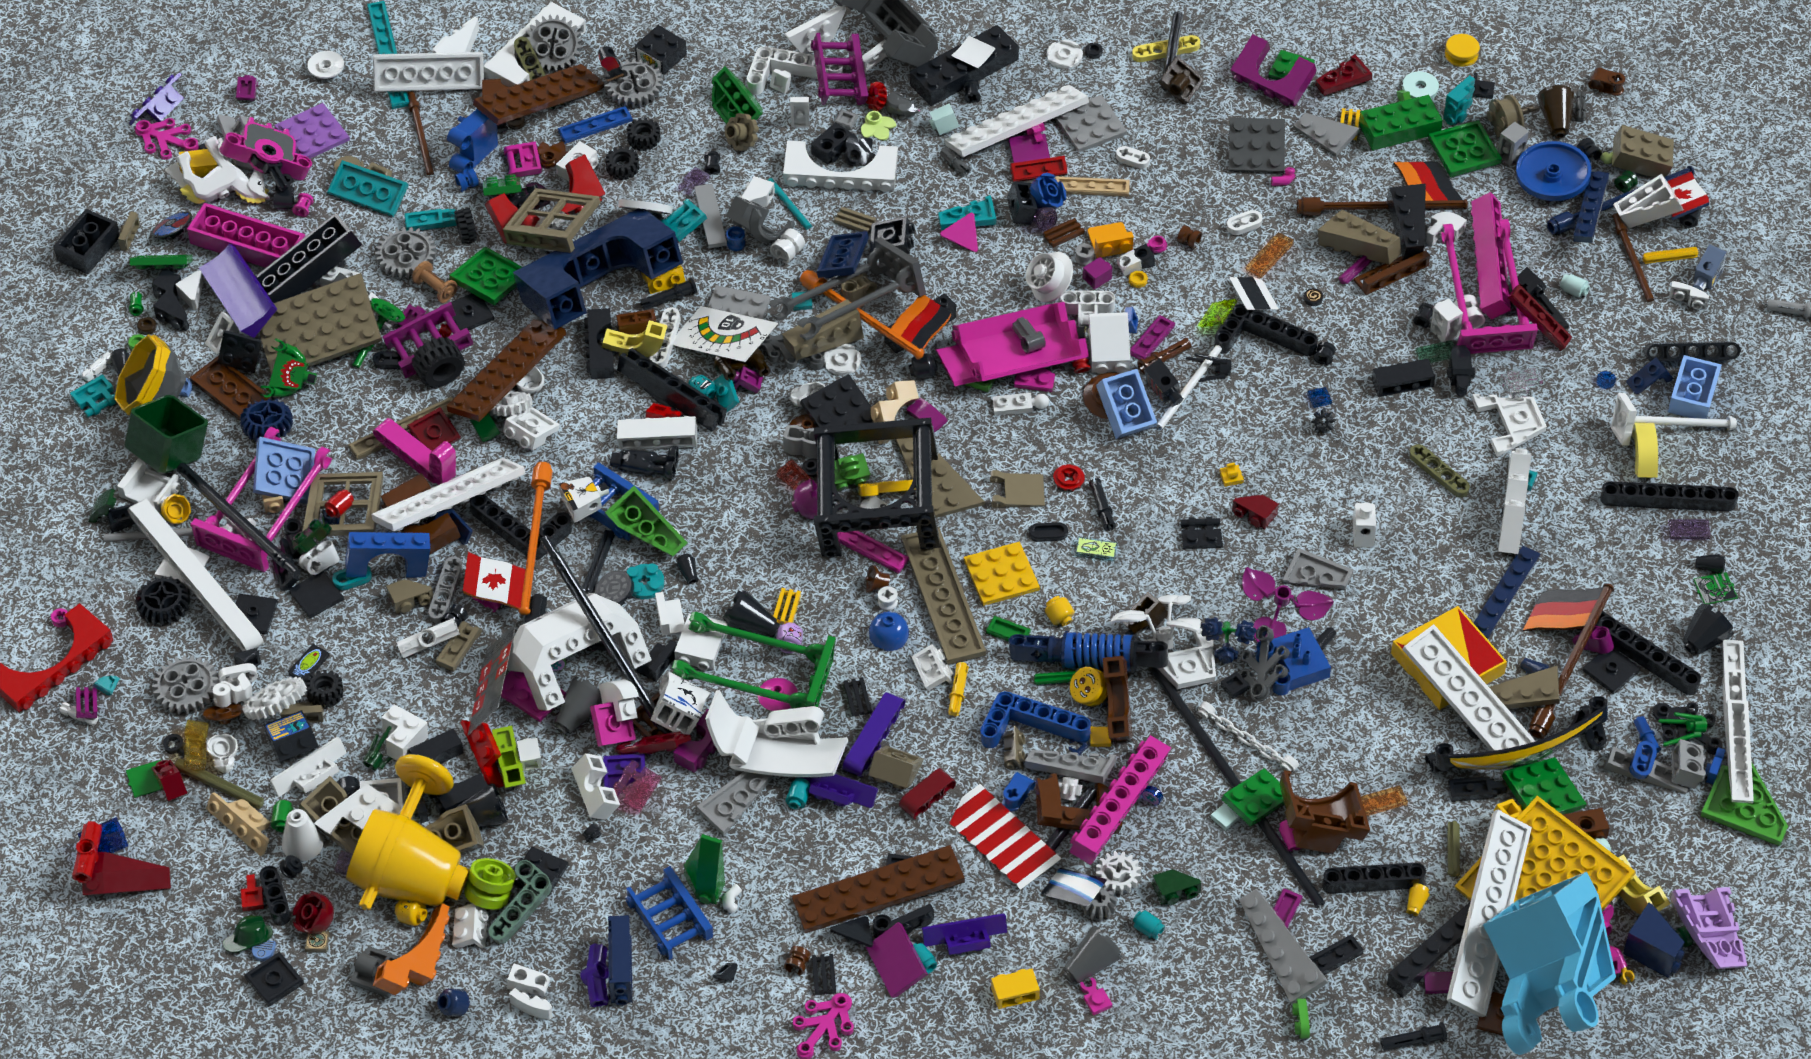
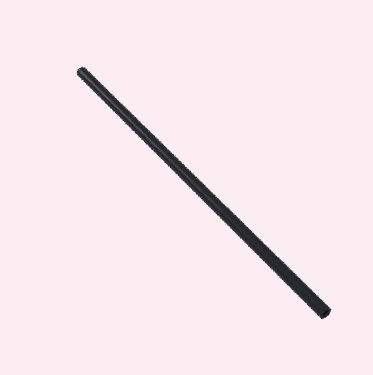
(1233, 780)

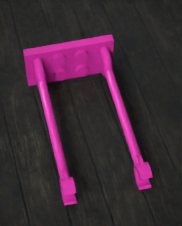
(1490, 338)
(236, 546)

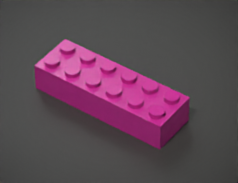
(254, 239)

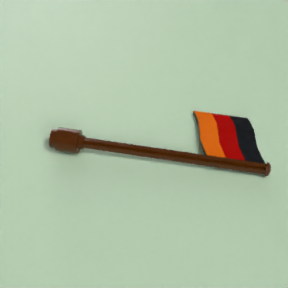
(1439, 191)
(1565, 611)

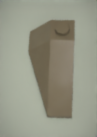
(323, 800)

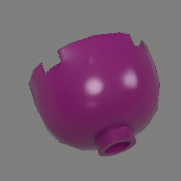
(806, 499)

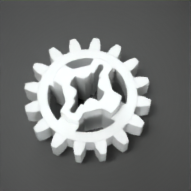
(513, 403)
(1129, 872)

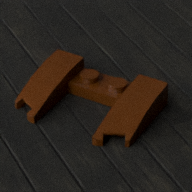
(1051, 812)

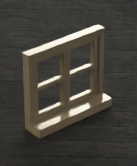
(545, 238)
(316, 492)

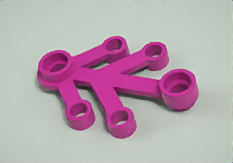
(146, 129)
(824, 1023)

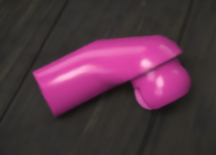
(1285, 179)

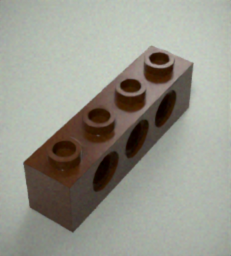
(1593, 820)

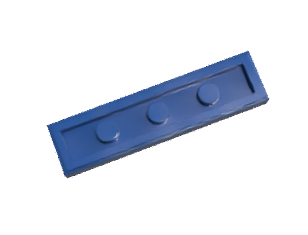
(595, 124)

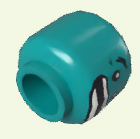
(703, 385)

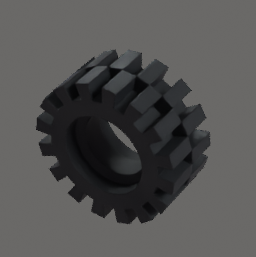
(643, 141)
(622, 155)
(465, 225)
(328, 696)

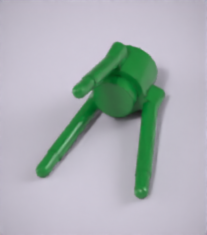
(1695, 723)

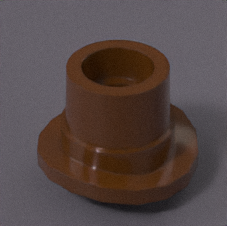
(875, 579)

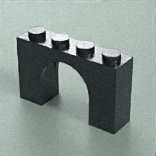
(441, 749)

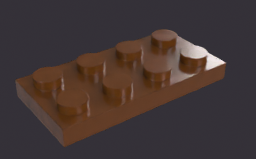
(227, 387)

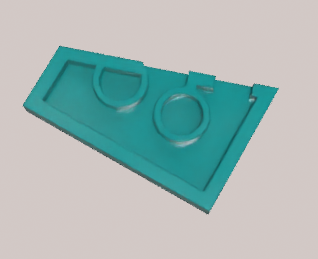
(983, 213)

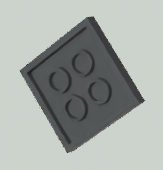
(1257, 145)

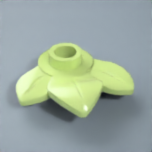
(877, 126)

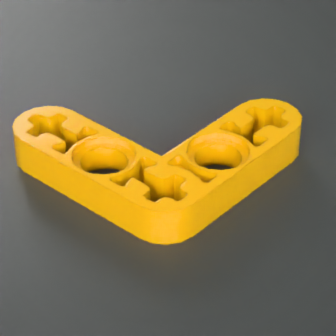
(872, 489)

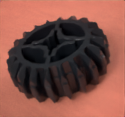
(173, 605)

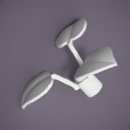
(1165, 633)

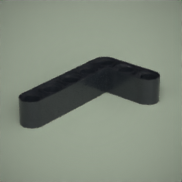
(1266, 328)
(514, 531)

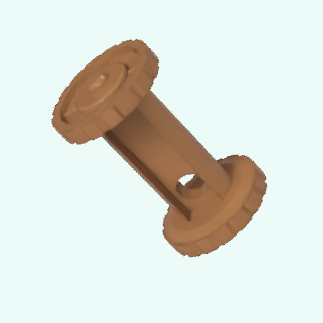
(445, 290)

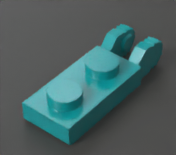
(430, 219)

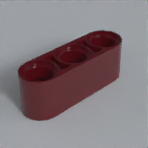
(926, 792)

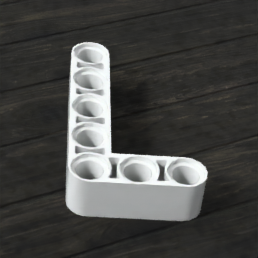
(772, 58)

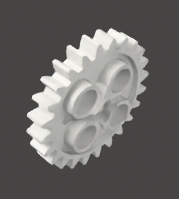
(274, 698)

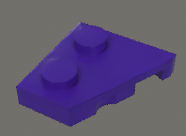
(615, 765)

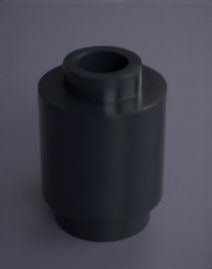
(1691, 219)

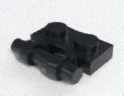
(1201, 538)

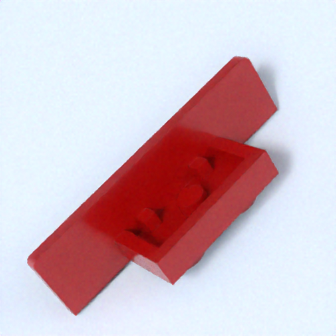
(485, 751)

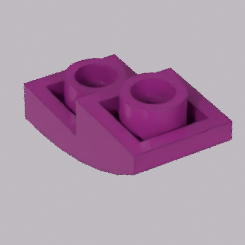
(923, 409)

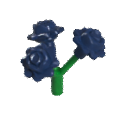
(1213, 628)

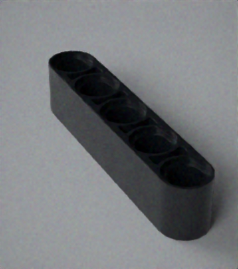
(1701, 350)
(1363, 874)

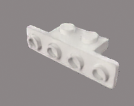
(310, 770)

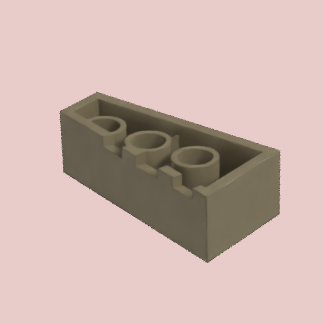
(1359, 237)

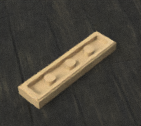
(1095, 186)

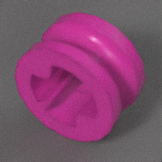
(56, 622)

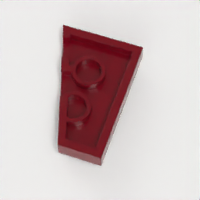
(1345, 76)

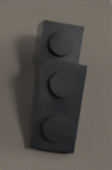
(168, 306)

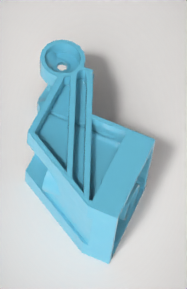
(1554, 957)

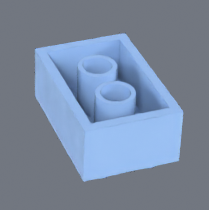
(1694, 388)
(1126, 403)

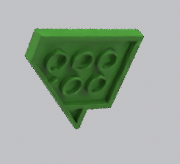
(1757, 819)

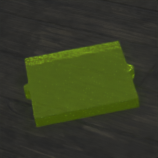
(1217, 313)

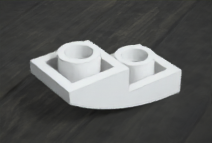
(1696, 298)
(534, 1007)

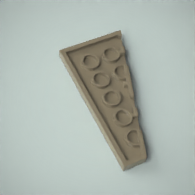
(949, 489)

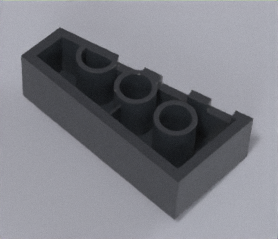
(1408, 217)

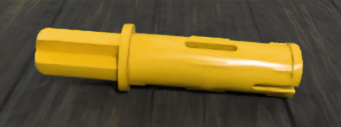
(956, 696)

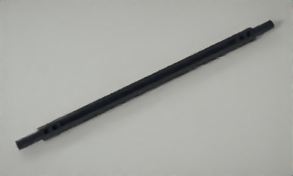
(237, 518)
(601, 629)

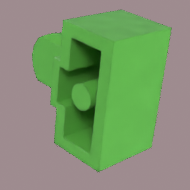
(851, 471)

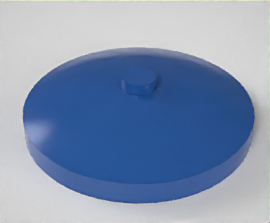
(1553, 171)

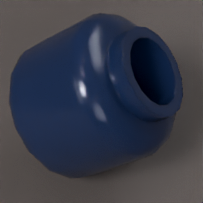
(453, 1002)

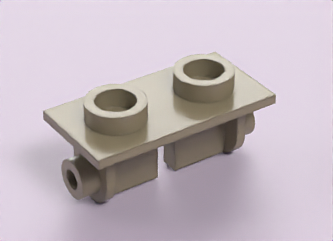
(1015, 742)

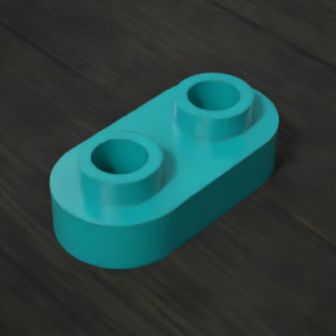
(351, 582)

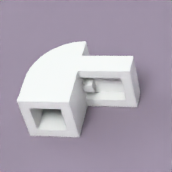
(1436, 226)
(622, 695)

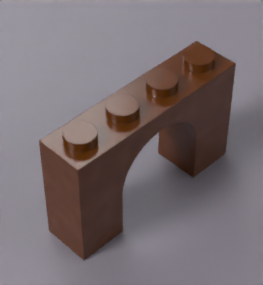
(441, 530)

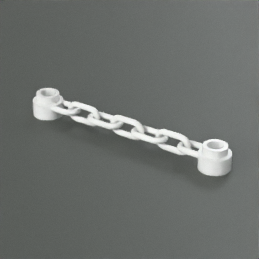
(1208, 711)

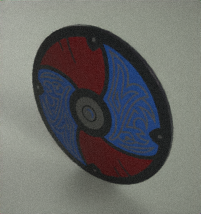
(172, 225)

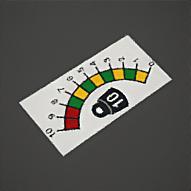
(723, 333)

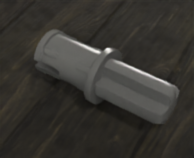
(954, 161)

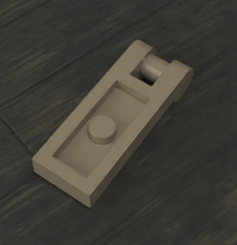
(458, 646)

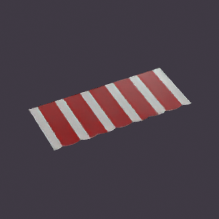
(1002, 837)

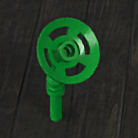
(385, 311)

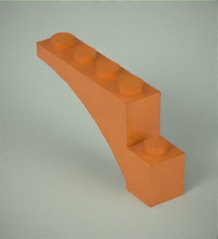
(419, 962)

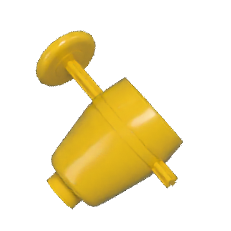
(400, 856)

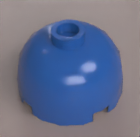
(1048, 191)
(888, 631)

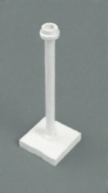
(1625, 417)

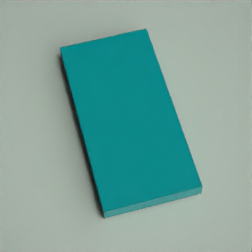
(367, 188)

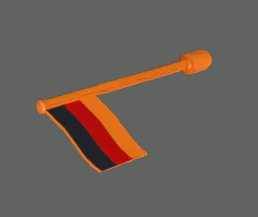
(912, 328)

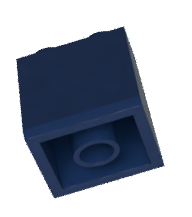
(1655, 943)

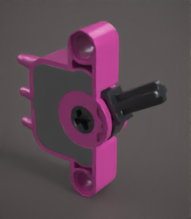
(267, 152)

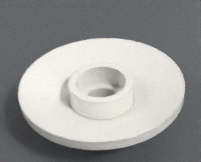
(319, 61)

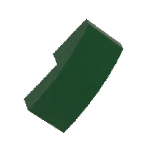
(485, 428)
(102, 505)

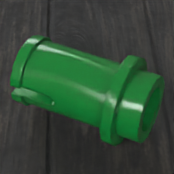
(136, 307)

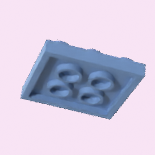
(281, 468)

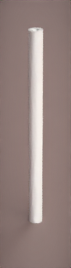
(1189, 386)

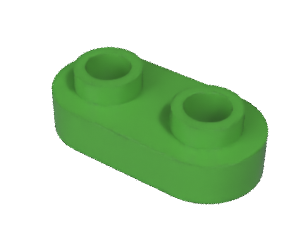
(1302, 1026)

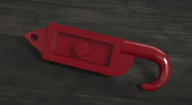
(653, 744)

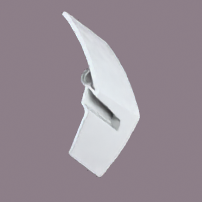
(775, 746)

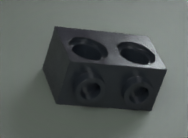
(830, 143)

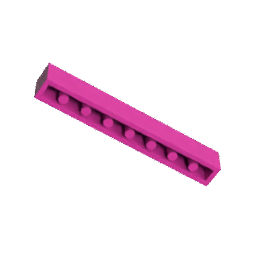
(1490, 256)

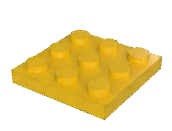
(1001, 573)

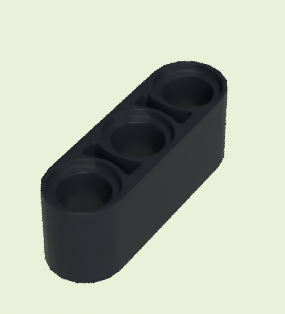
(272, 888)

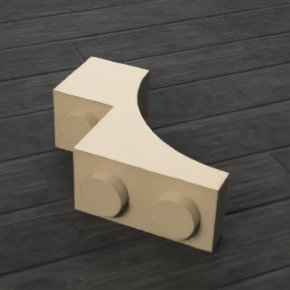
(898, 395)

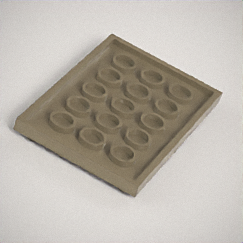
(323, 322)

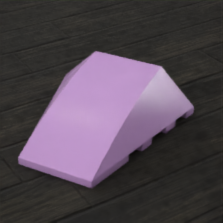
(1712, 925)

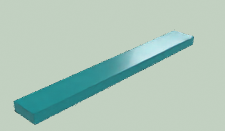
(385, 45)

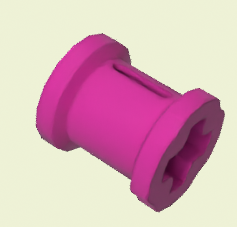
(303, 205)

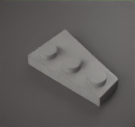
(1317, 571)

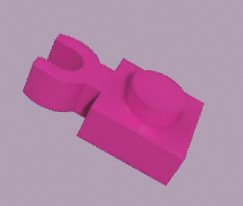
(1095, 999)

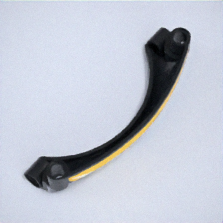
(1587, 717)

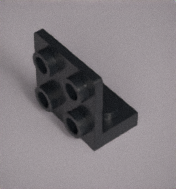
(239, 351)

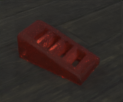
(797, 470)

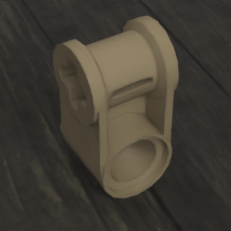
(857, 287)

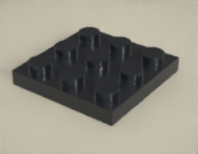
(838, 404)

